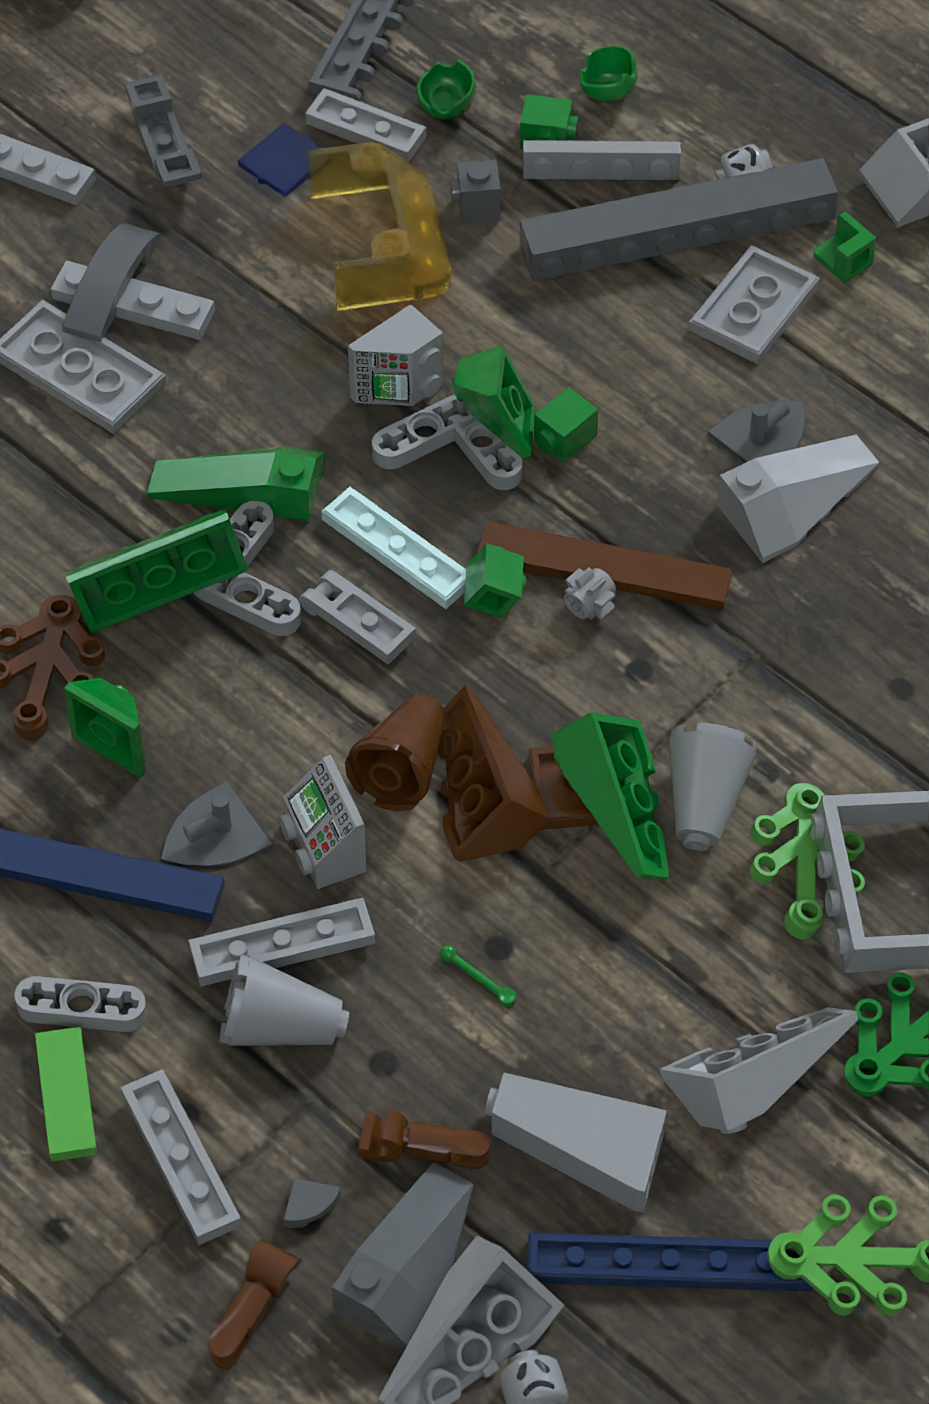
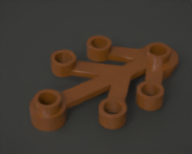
(45, 658)

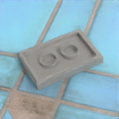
(754, 304)

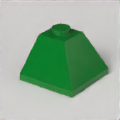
(497, 397)
(106, 722)

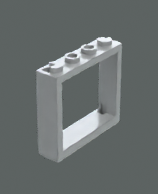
(834, 811)

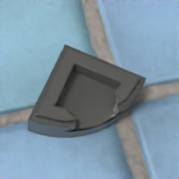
(309, 1202)

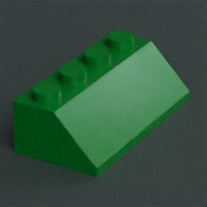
(157, 571)

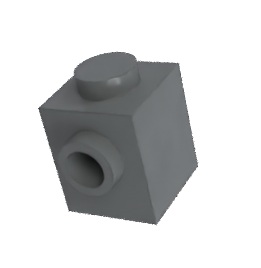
(477, 191)

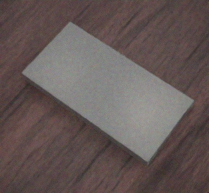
(82, 373)

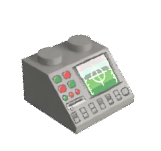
(397, 361)
(324, 826)

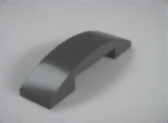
(161, 132)
(106, 279)

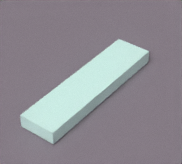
(396, 547)

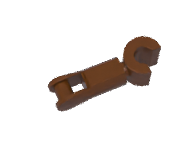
(385, 1140)
(265, 1275)

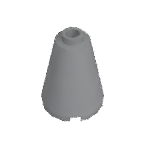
(707, 780)
(278, 1009)

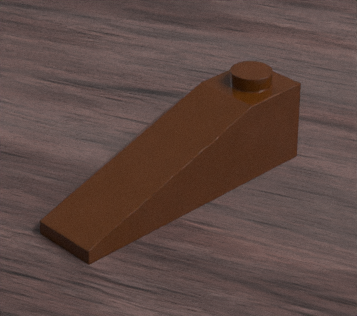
(487, 788)

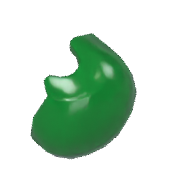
(609, 74)
(446, 90)

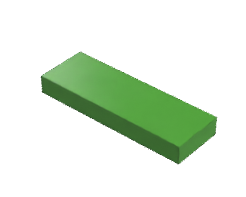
(65, 1094)

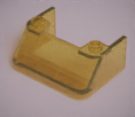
(404, 260)

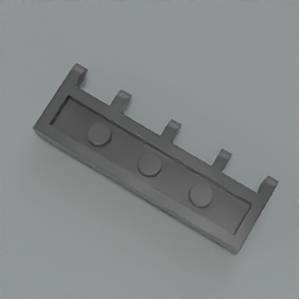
(353, 45)

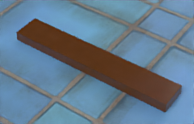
(628, 568)

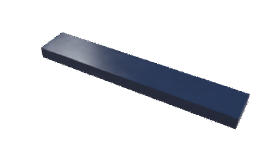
(110, 875)
(656, 1262)

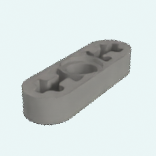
(68, 989)

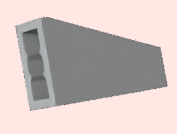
(582, 1134)

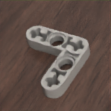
(460, 430)
(279, 601)

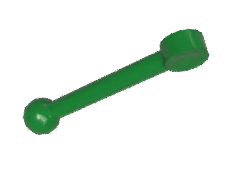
(506, 996)

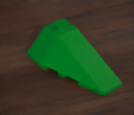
(278, 476)
(609, 770)

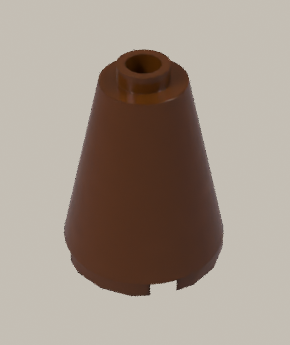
(398, 755)

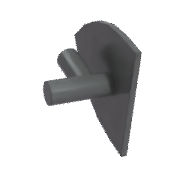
(761, 429)
(214, 832)

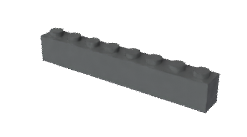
(678, 219)

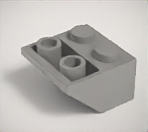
(901, 174)

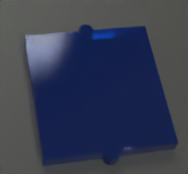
(280, 159)

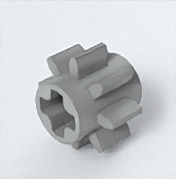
(589, 593)

